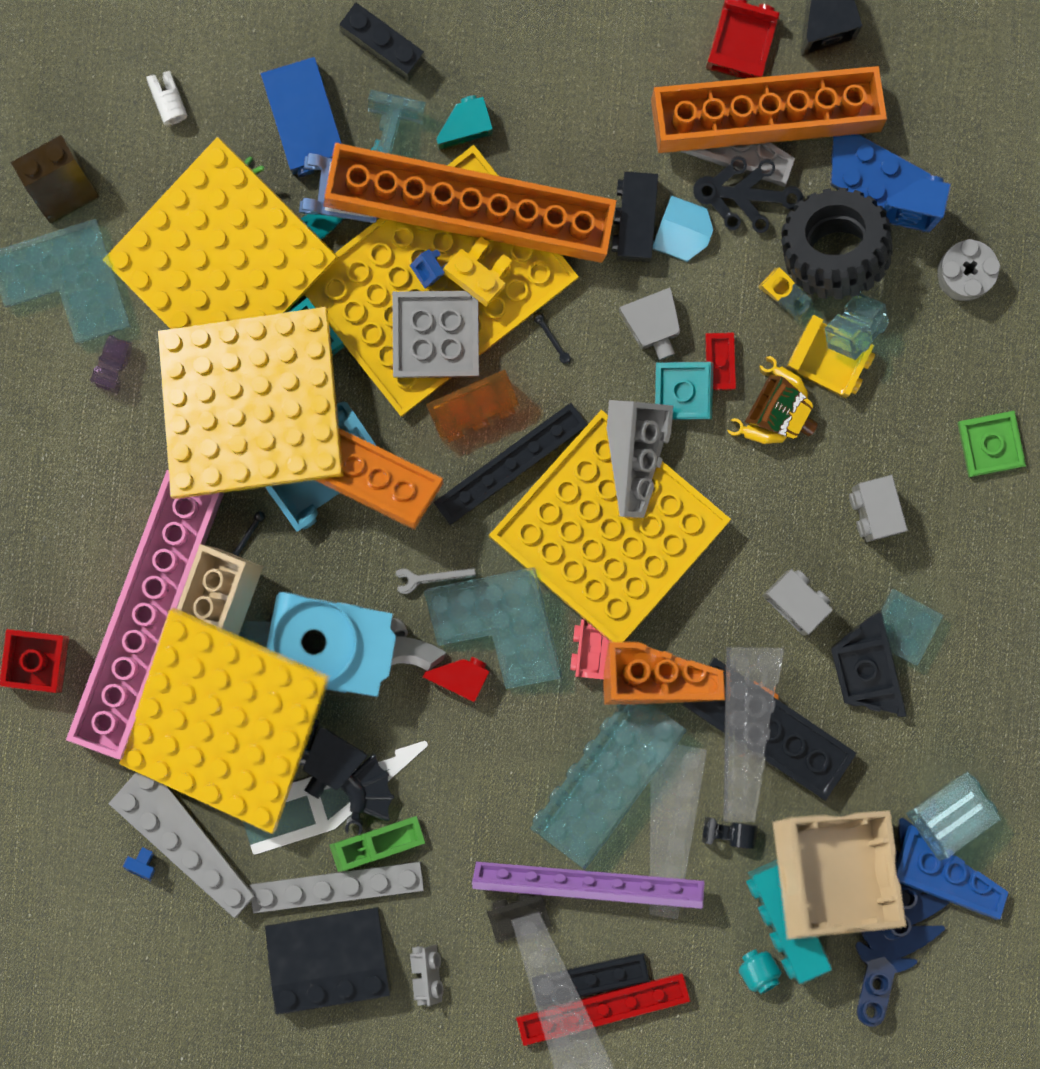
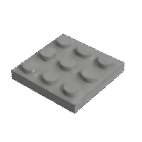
(435, 334)

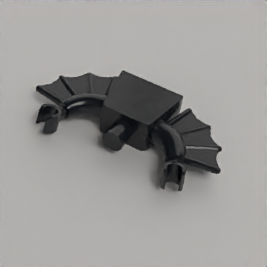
(333, 763)

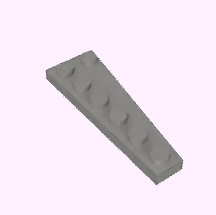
(171, 829)

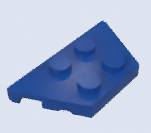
(870, 168)

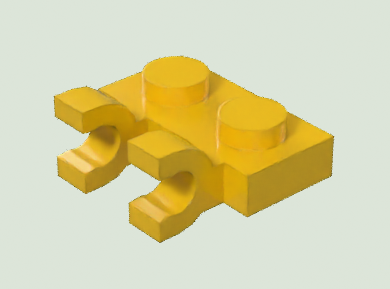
(474, 277)

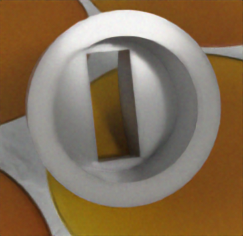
(398, 628)

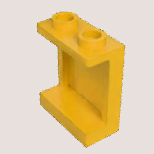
(825, 366)

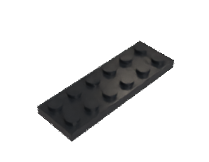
(794, 743)

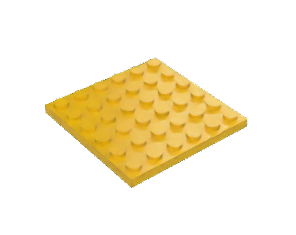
(219, 247)
(250, 403)
(591, 556)
(223, 720)

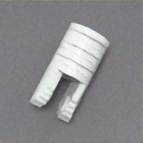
(168, 101)

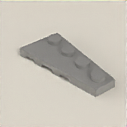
(753, 155)

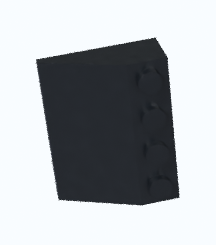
(327, 961)

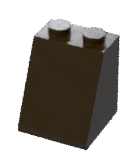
(55, 179)

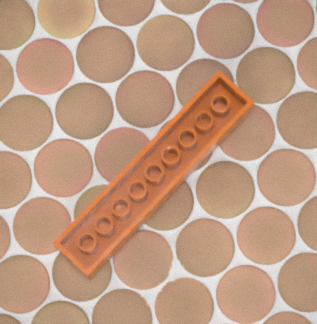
(469, 203)

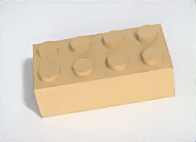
(220, 588)

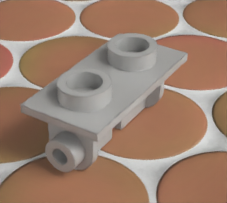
(429, 988)

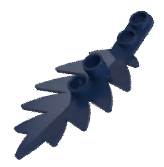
(888, 946)

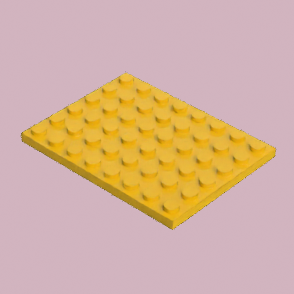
(378, 262)

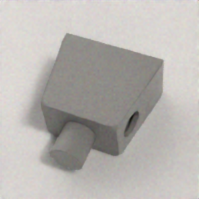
(653, 322)

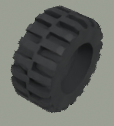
(830, 214)

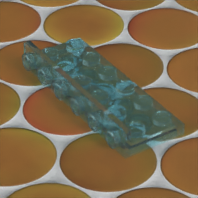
(607, 780)

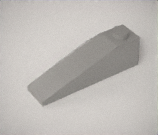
(635, 443)

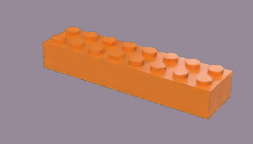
(768, 109)

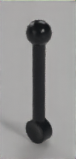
(564, 357)
(259, 517)

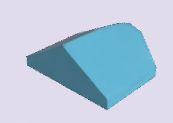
(683, 230)

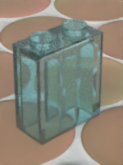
(953, 816)

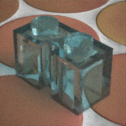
(857, 327)

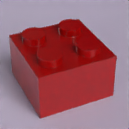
(34, 661)

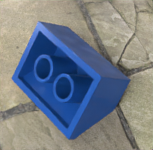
(919, 205)

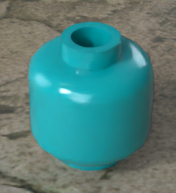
(760, 971)

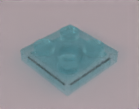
(909, 626)

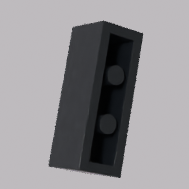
(382, 41)
(635, 216)

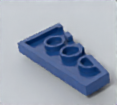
(947, 878)

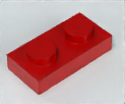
(721, 352)

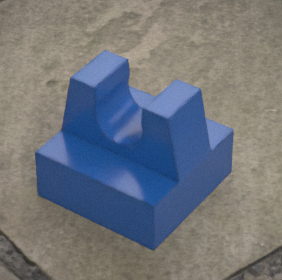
(427, 268)
(141, 865)

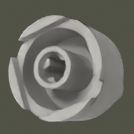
(983, 274)

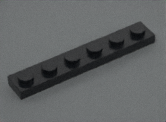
(510, 464)

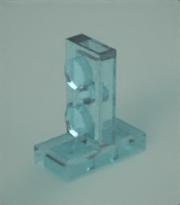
(393, 109)

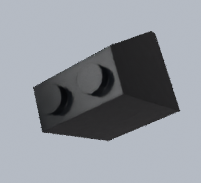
(829, 24)

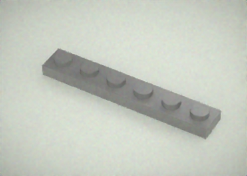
(337, 887)

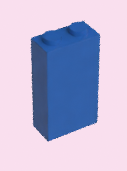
(301, 112)

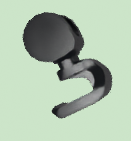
(737, 834)

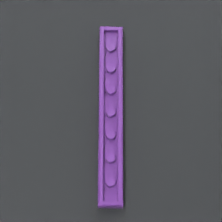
(588, 884)

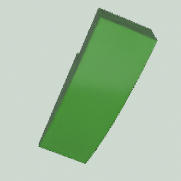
(377, 844)

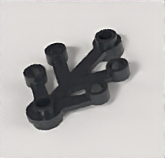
(743, 193)

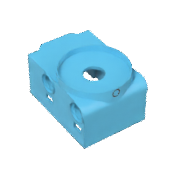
(356, 640)

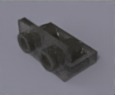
(504, 911)

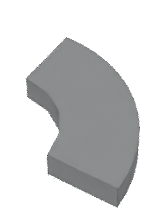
(417, 653)

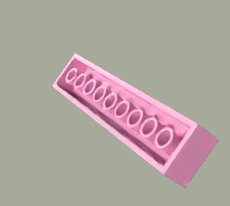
(136, 626)

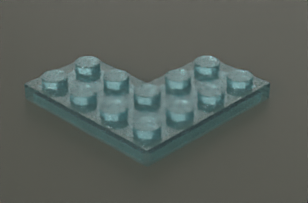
(77, 267)
(510, 611)

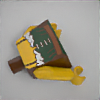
(779, 409)

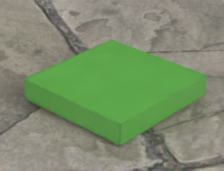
(991, 444)

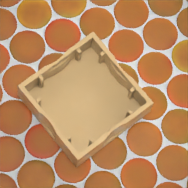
(838, 874)

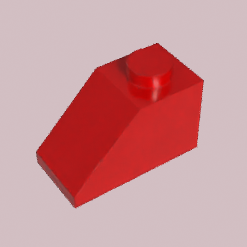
(461, 677)

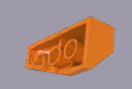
(650, 676)

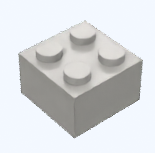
(877, 509)
(798, 602)

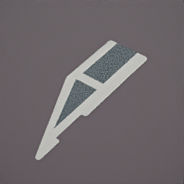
(309, 816)

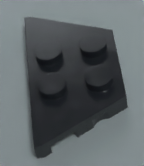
(868, 668)

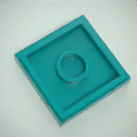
(686, 388)

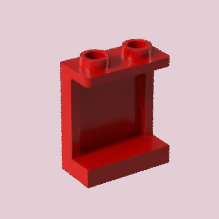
(743, 39)

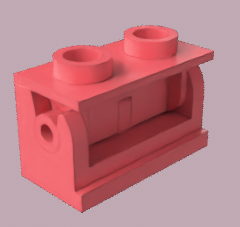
(591, 653)

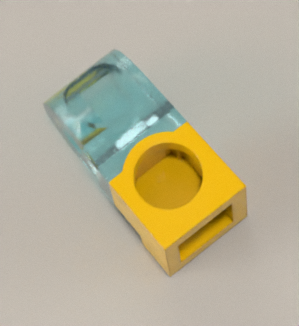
(786, 293)

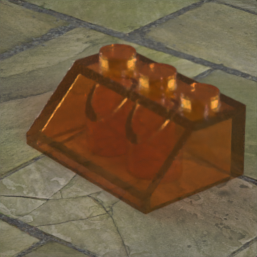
(473, 406)

